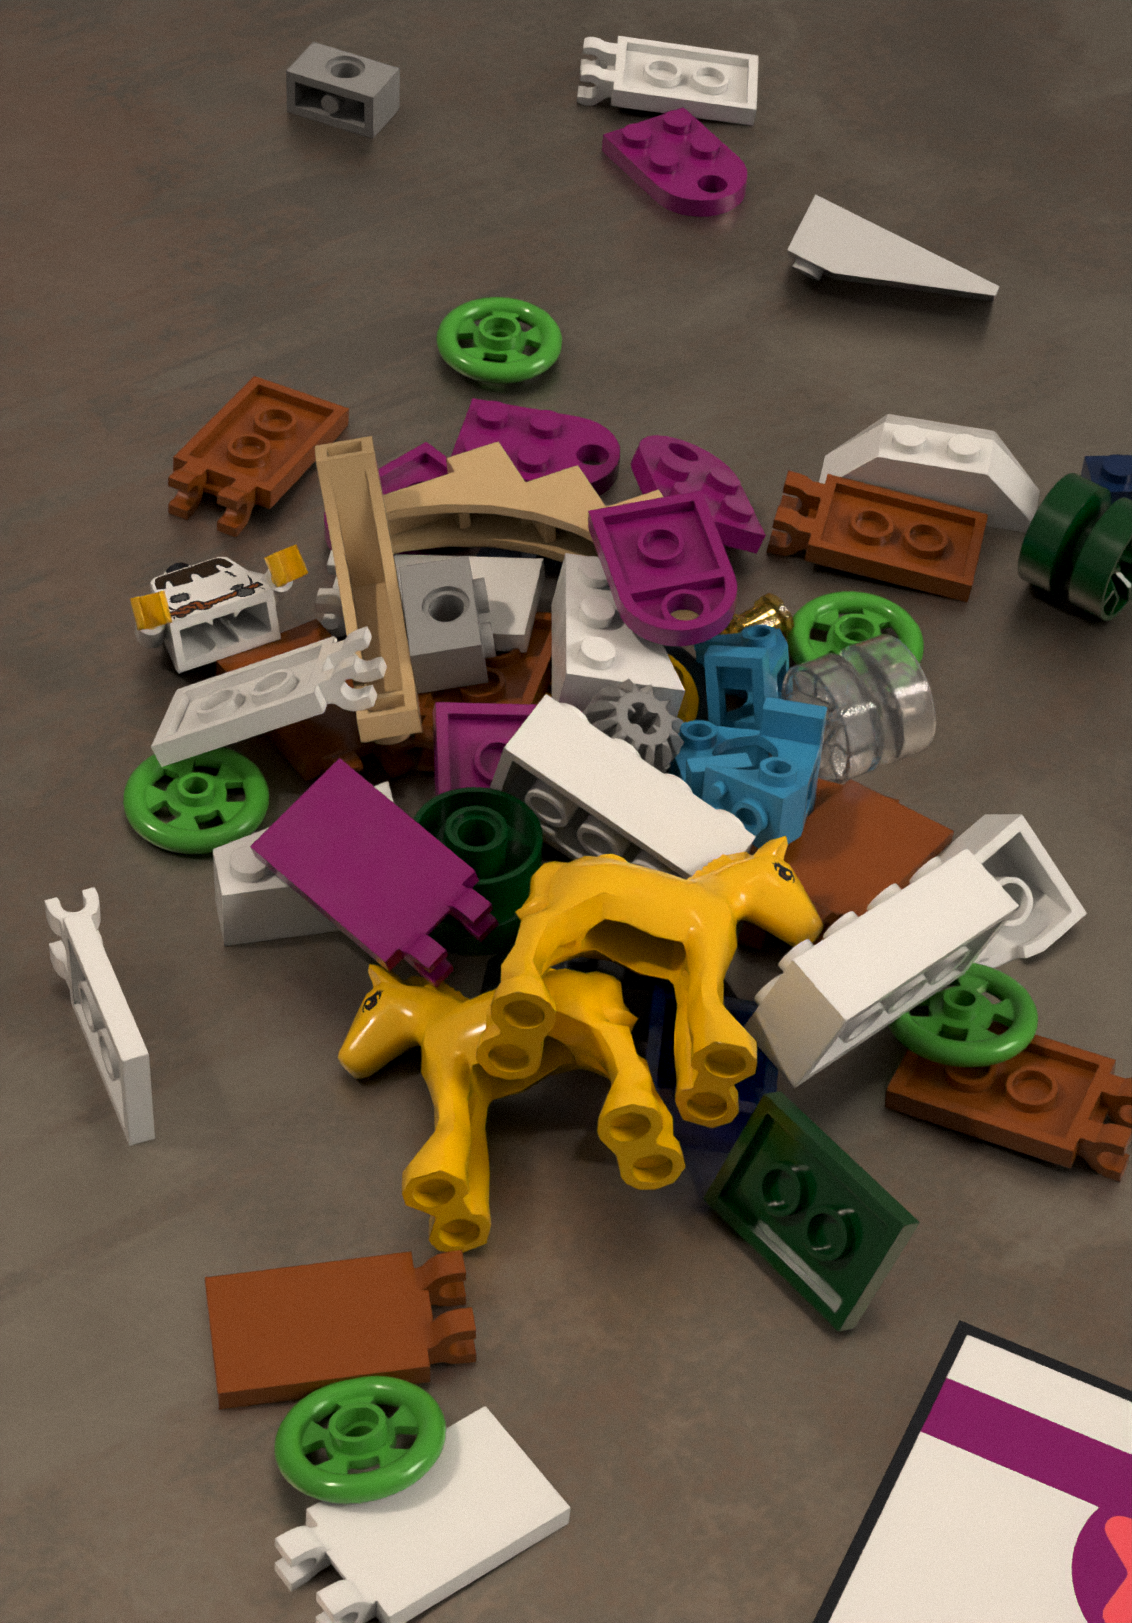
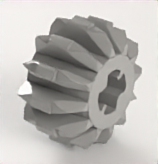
(638, 720)

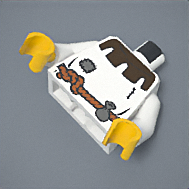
(215, 607)

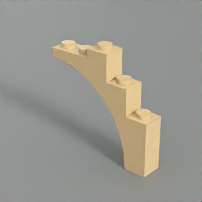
(492, 506)

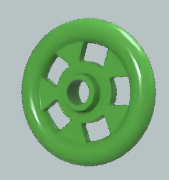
(499, 340)
(863, 619)
(182, 833)
(959, 1021)
(360, 1439)

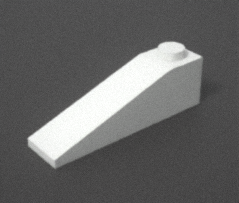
(859, 251)
(1029, 876)

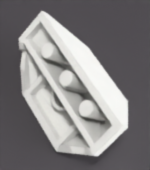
(940, 464)

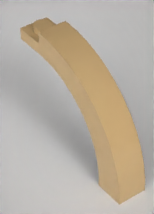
(369, 584)

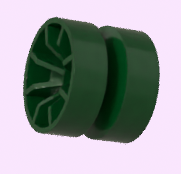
(1081, 546)
(502, 845)

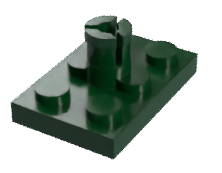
(810, 1211)

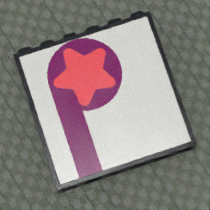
(999, 1499)

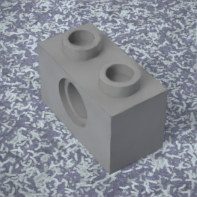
(343, 90)
(444, 624)

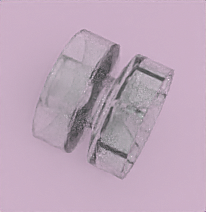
(874, 705)

